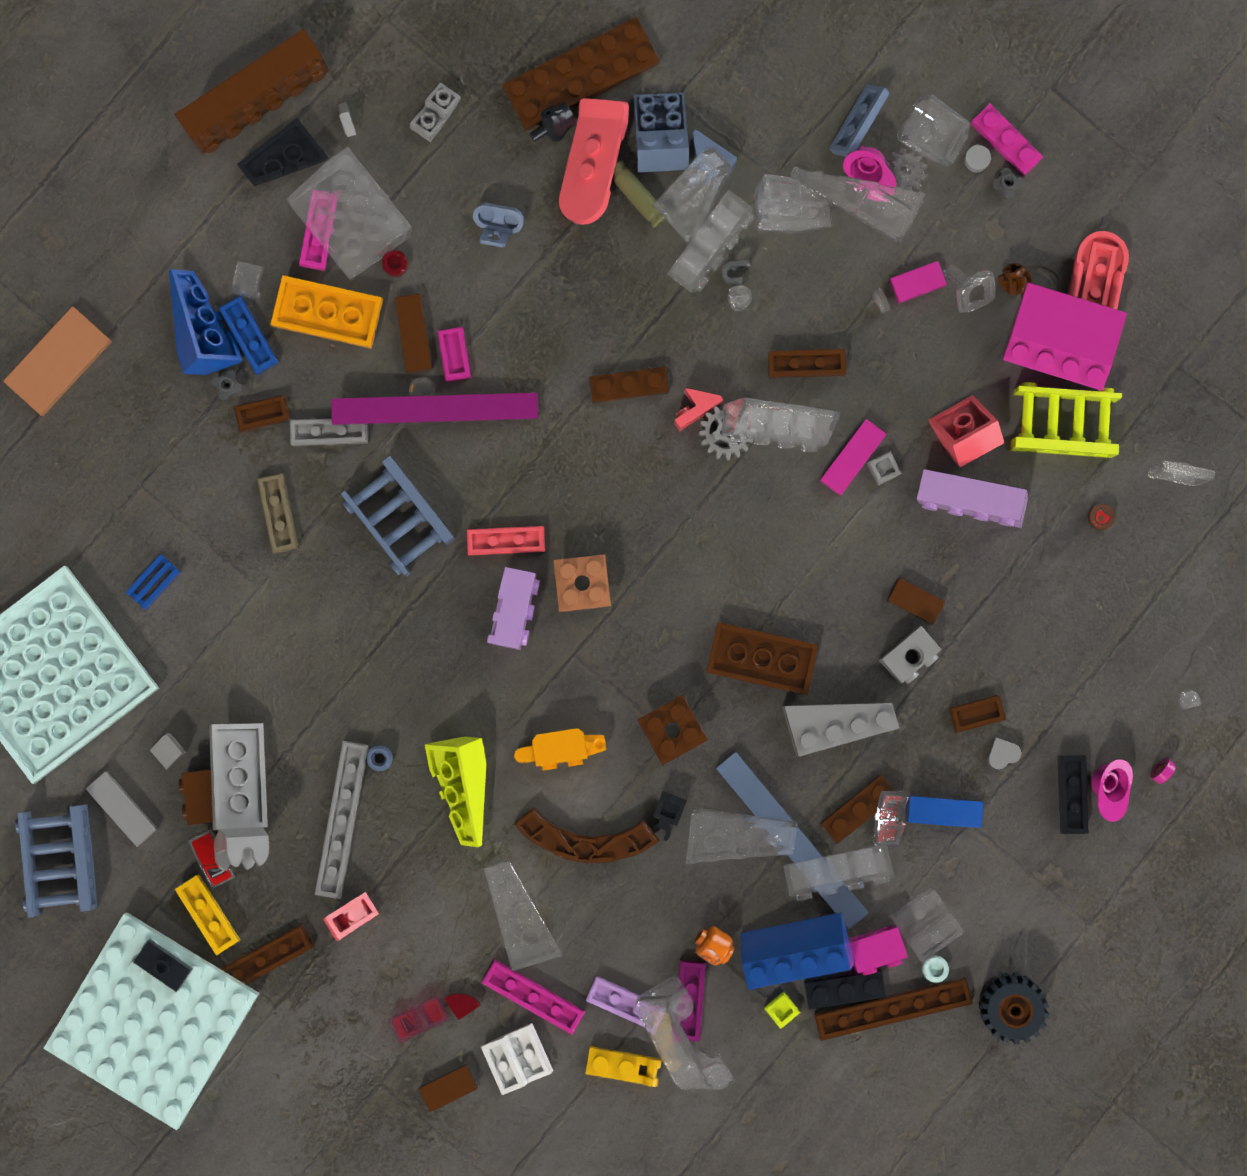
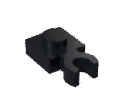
(669, 812)

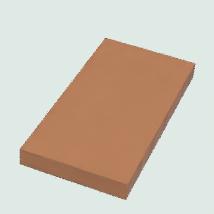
(57, 361)

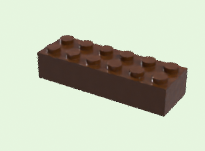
(253, 92)

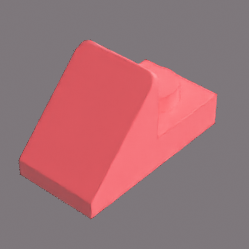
(701, 402)
(350, 916)

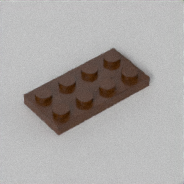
(762, 658)

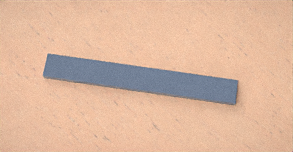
(763, 804)

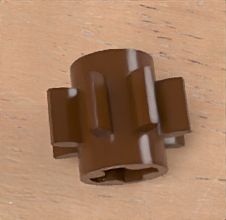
(1014, 278)

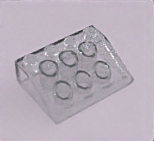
(349, 213)

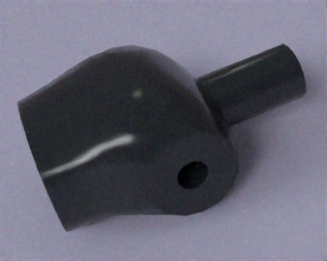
(555, 123)

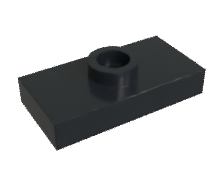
(163, 965)

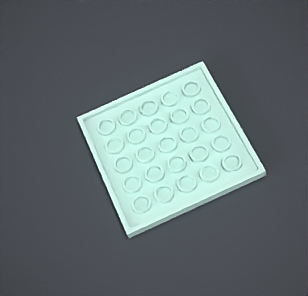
(62, 675)
(142, 1034)

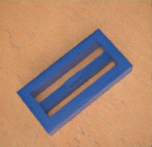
(148, 572)

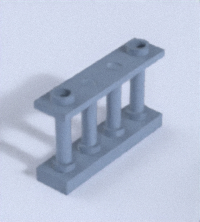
(406, 494)
(82, 869)

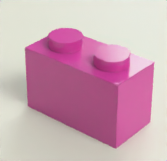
(877, 949)

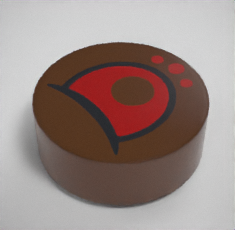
(1101, 517)

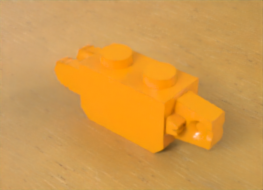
(561, 747)

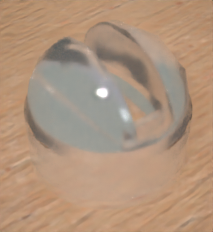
(1189, 699)

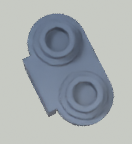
(497, 221)

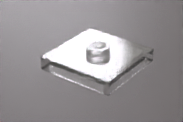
(1181, 473)

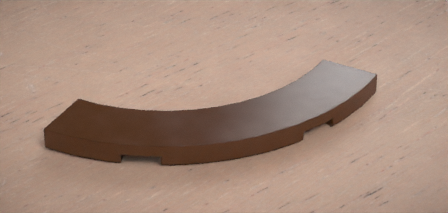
(583, 847)

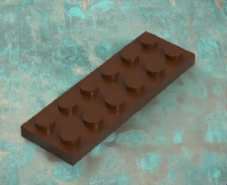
(582, 72)

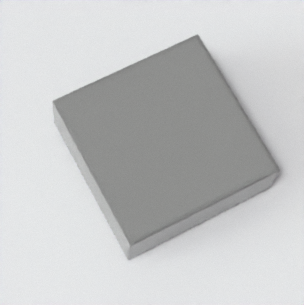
(884, 468)

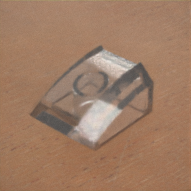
(934, 130)

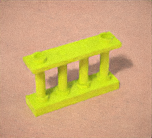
(1051, 443)

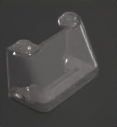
(660, 1014)

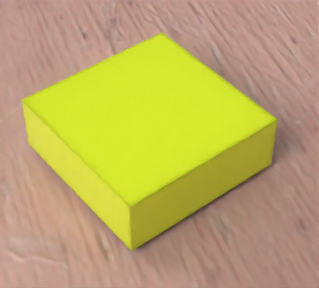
(782, 1009)

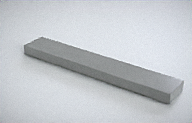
(341, 820)

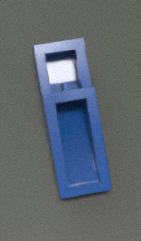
(944, 811)

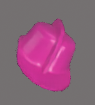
(869, 165)
(1112, 788)

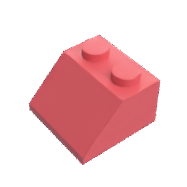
(967, 431)

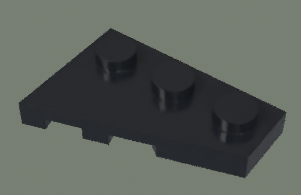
(283, 154)

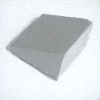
(168, 750)

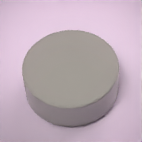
(977, 158)

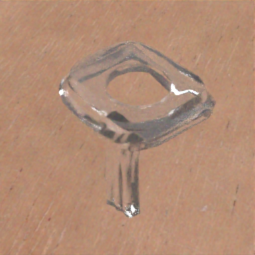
(966, 284)

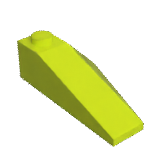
(462, 776)

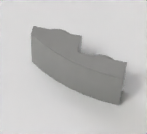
(435, 112)

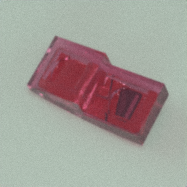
(418, 1019)

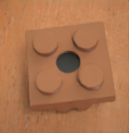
(582, 583)

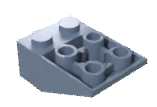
(661, 132)

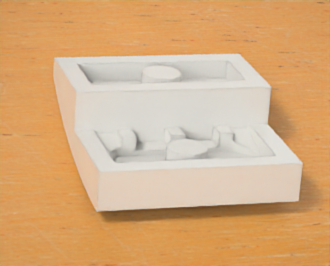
(517, 1059)

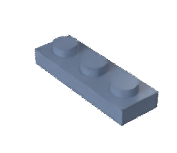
(859, 120)

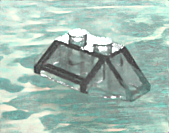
(789, 206)

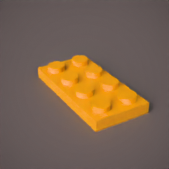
(326, 312)

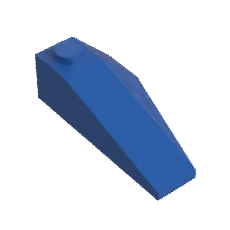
(199, 334)

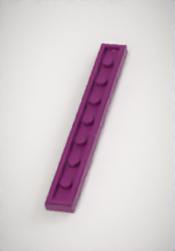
(434, 408)

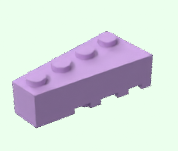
(973, 498)

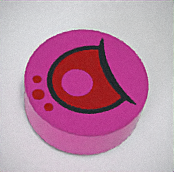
(1163, 771)

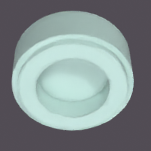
(935, 969)

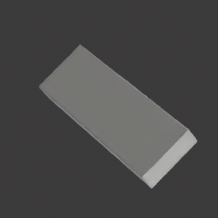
(322, 432)
(121, 809)

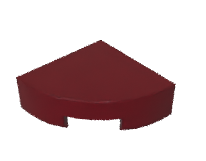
(461, 1004)

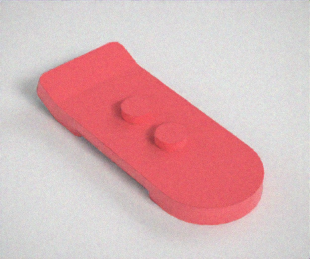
(593, 159)
(1099, 269)

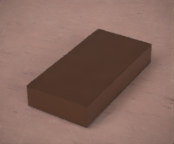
(262, 413)
(916, 601)
(977, 713)
(448, 1088)

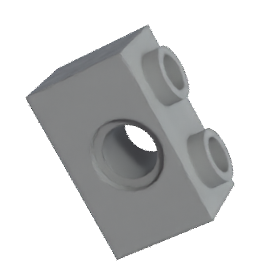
(922, 644)

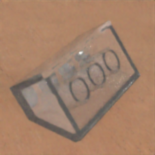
(778, 423)

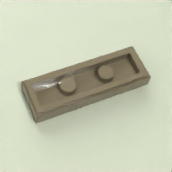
(277, 513)

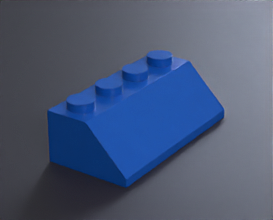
(795, 951)

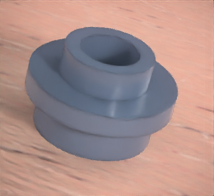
(371, 758)

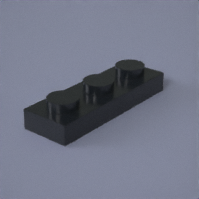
(1073, 794)
(844, 990)

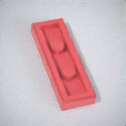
(505, 540)

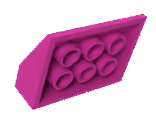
(1064, 336)

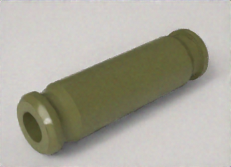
(637, 194)

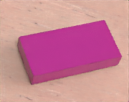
(918, 282)
(454, 354)

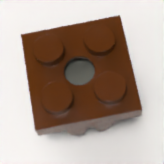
(672, 730)

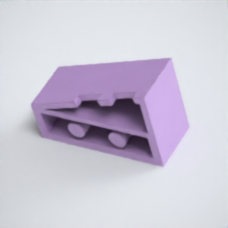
(514, 609)

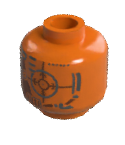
(714, 945)

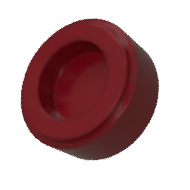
(394, 263)

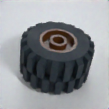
(1013, 1008)

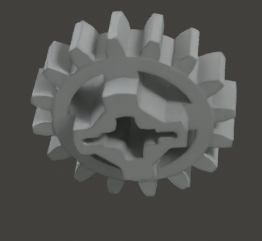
(716, 437)

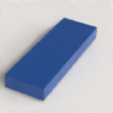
(248, 335)

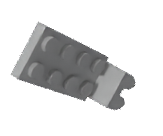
(239, 794)

